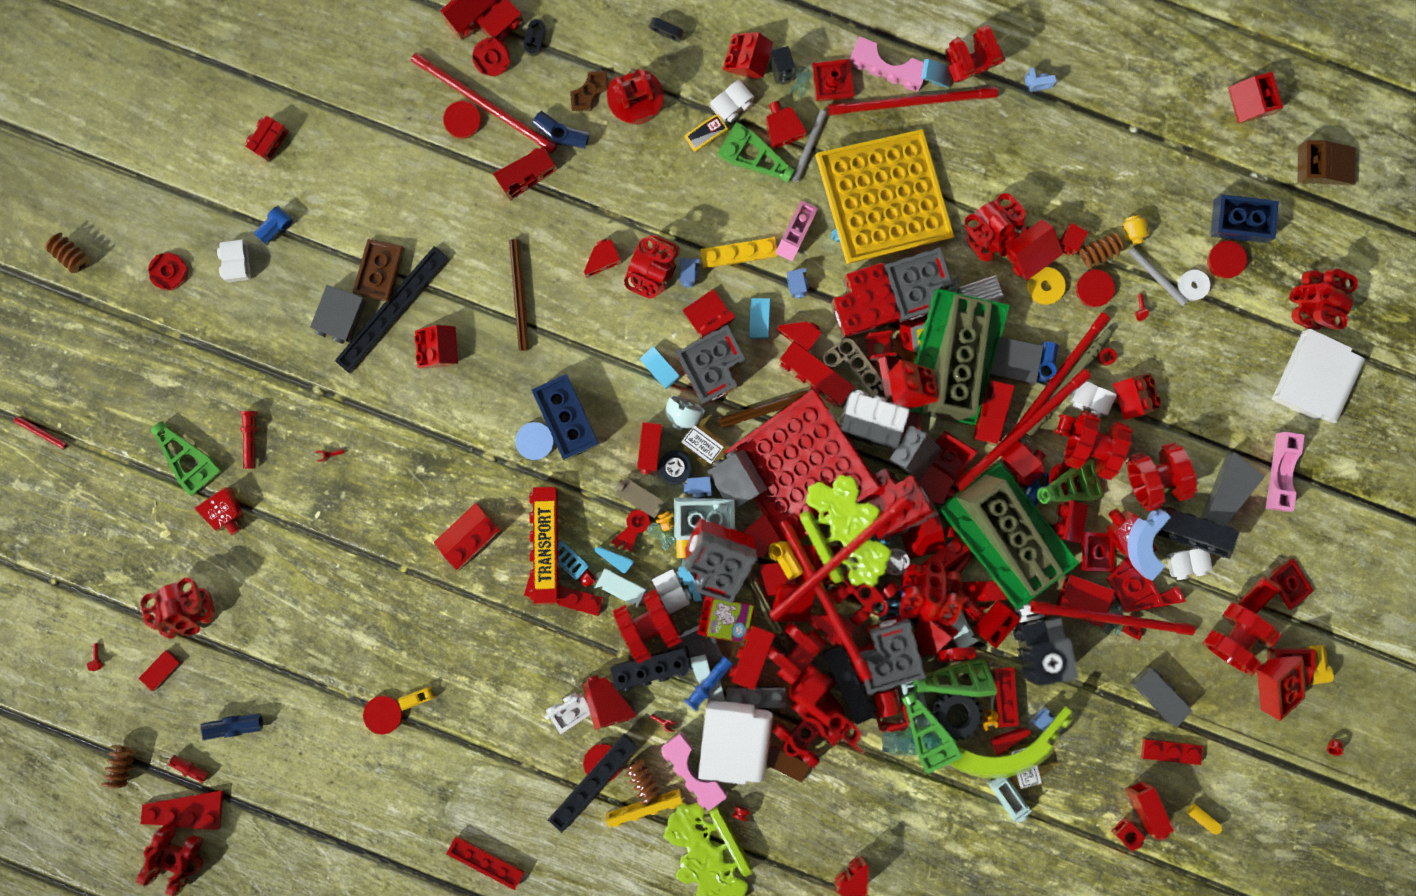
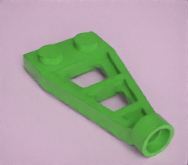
(735, 144)
(198, 476)
(1088, 480)
(979, 675)
(940, 755)

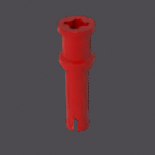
(248, 429)

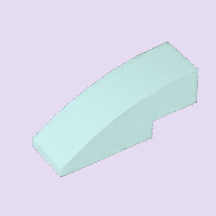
(701, 672)

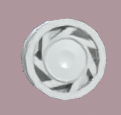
(897, 562)
(1025, 613)

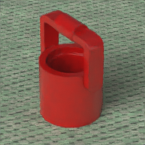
(889, 704)

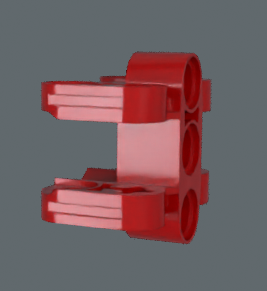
(986, 55)
(995, 227)
(652, 266)
(1323, 299)
(931, 594)
(869, 602)
(178, 609)
(801, 655)
(802, 742)
(163, 846)

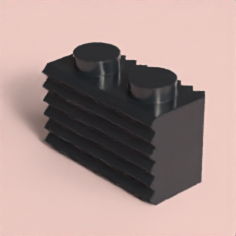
(782, 65)

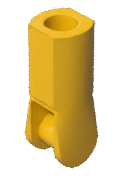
(414, 698)
(1204, 819)

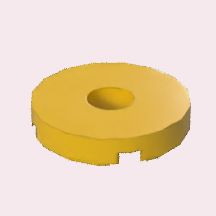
(1056, 282)

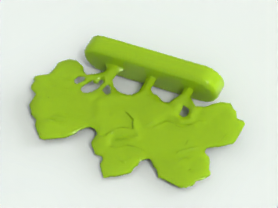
(846, 523)
(704, 861)

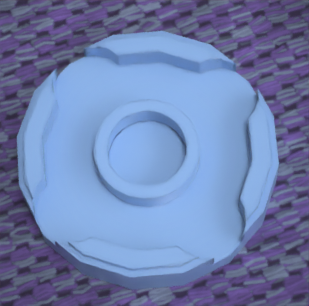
(534, 441)

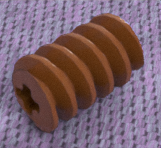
(1100, 249)
(67, 254)
(119, 767)
(642, 780)

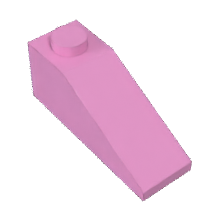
(796, 230)

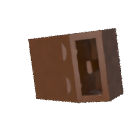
(1326, 163)

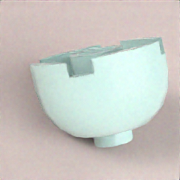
(683, 413)

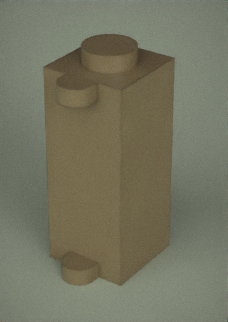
(639, 497)

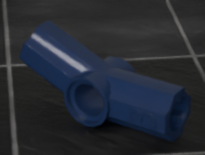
(571, 136)
(231, 726)

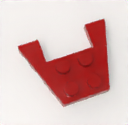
(1138, 592)

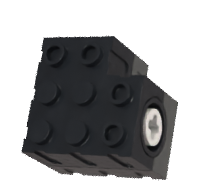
(1045, 652)

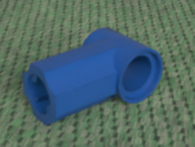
(277, 221)
(1048, 360)
(1032, 490)

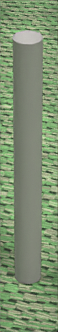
(809, 146)
(1158, 276)

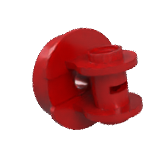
(632, 86)

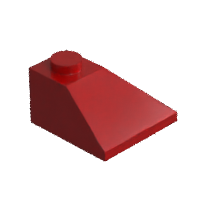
(924, 538)

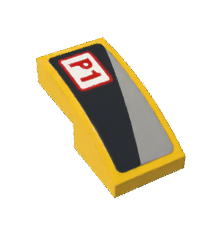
(706, 132)

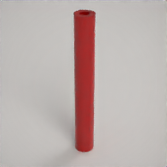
(40, 432)

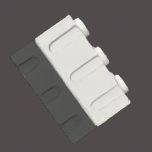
(873, 420)

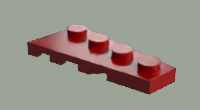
(193, 811)

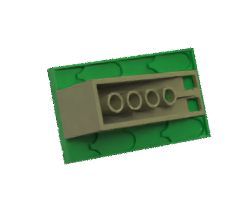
(961, 349)
(1008, 535)

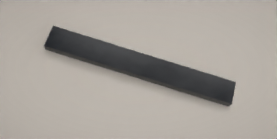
(392, 310)

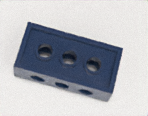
(578, 420)

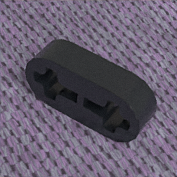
(666, 29)
(530, 36)

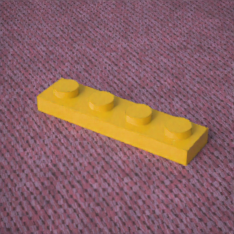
(738, 253)
(637, 811)

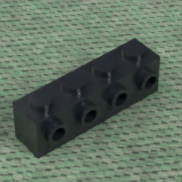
(1199, 533)
(659, 666)
(850, 688)

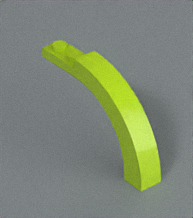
(1018, 763)

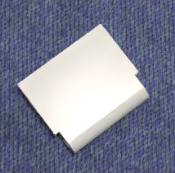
(1318, 377)
(735, 742)

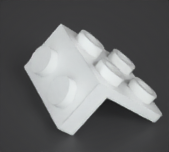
(570, 713)

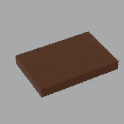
(378, 270)

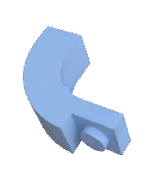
(1141, 542)

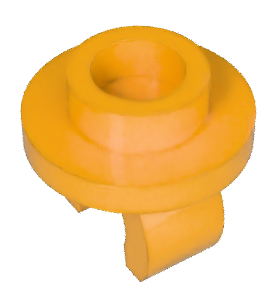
(666, 520)
(989, 717)

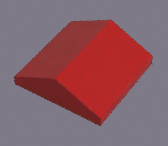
(952, 456)
(1097, 552)
(1292, 583)

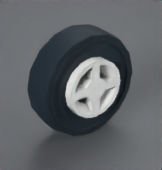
(669, 466)

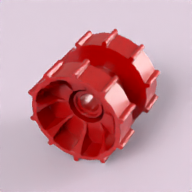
(1108, 449)
(1172, 473)
(646, 626)
(1246, 632)

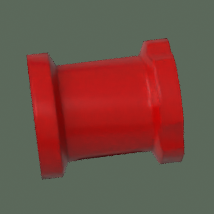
(1064, 425)

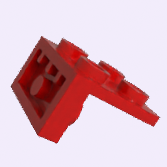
(708, 314)

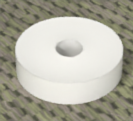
(1202, 285)

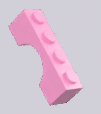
(866, 57)
(1286, 453)
(708, 791)

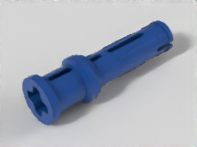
(703, 691)

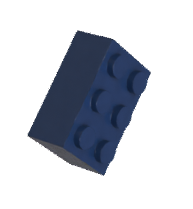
(1244, 218)

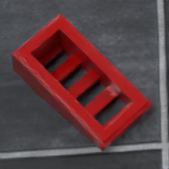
(1006, 740)

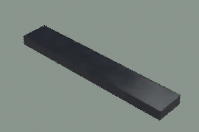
(593, 782)

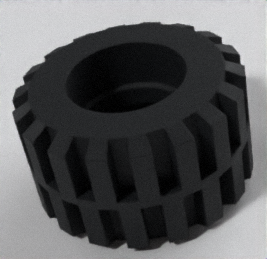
(971, 722)

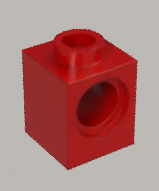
(1072, 239)
(1123, 829)

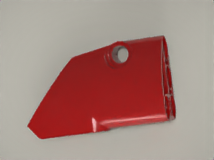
(814, 695)

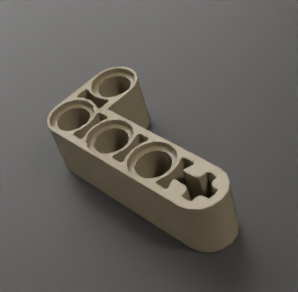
(859, 373)

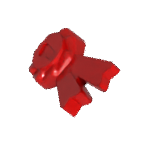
(637, 522)

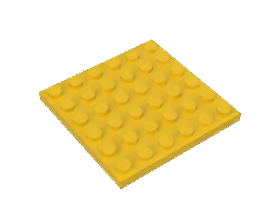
(884, 196)

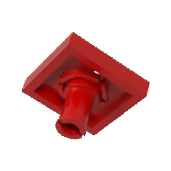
(832, 73)

